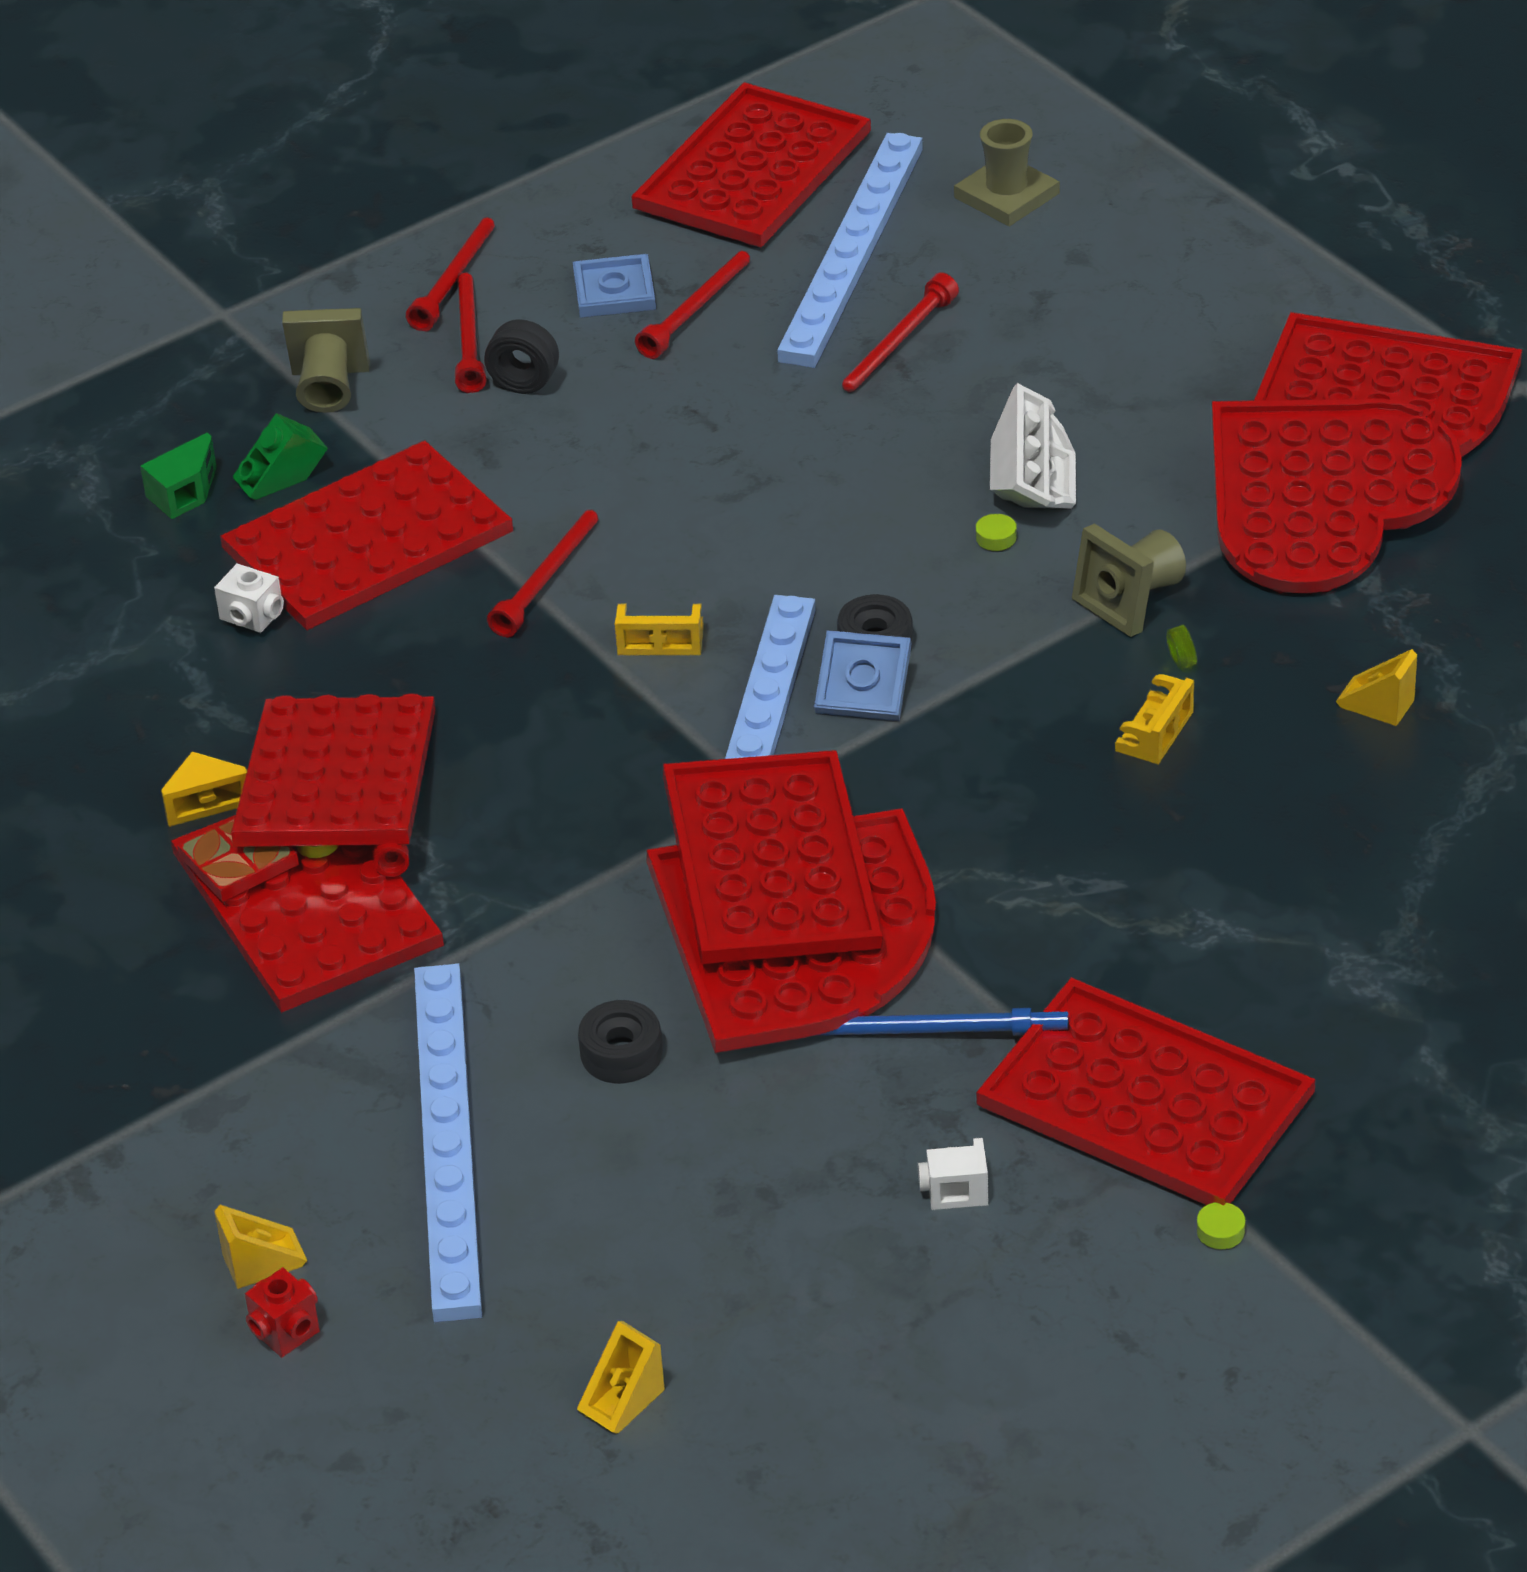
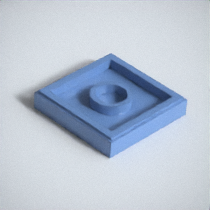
(614, 285)
(863, 675)

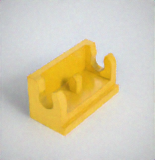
(659, 633)
(1158, 720)

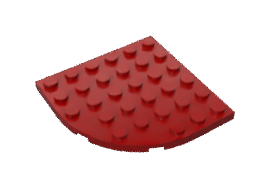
(1447, 377)
(814, 993)

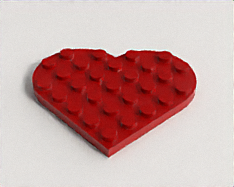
(1320, 480)

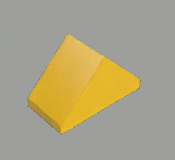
(1383, 690)
(202, 789)
(256, 1246)
(624, 1379)

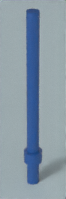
(1018, 1022)

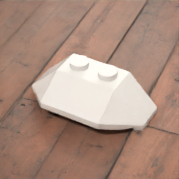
(1032, 454)

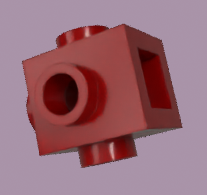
(282, 1311)

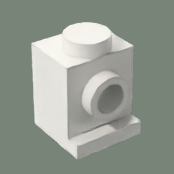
(955, 1176)

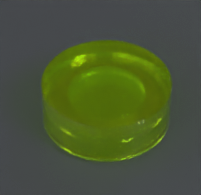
(1181, 647)

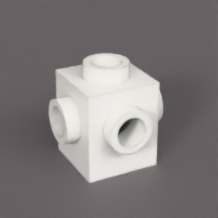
(249, 598)

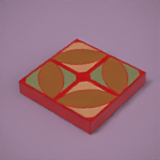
(233, 869)

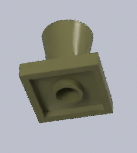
(1006, 184)
(323, 351)
(1117, 577)

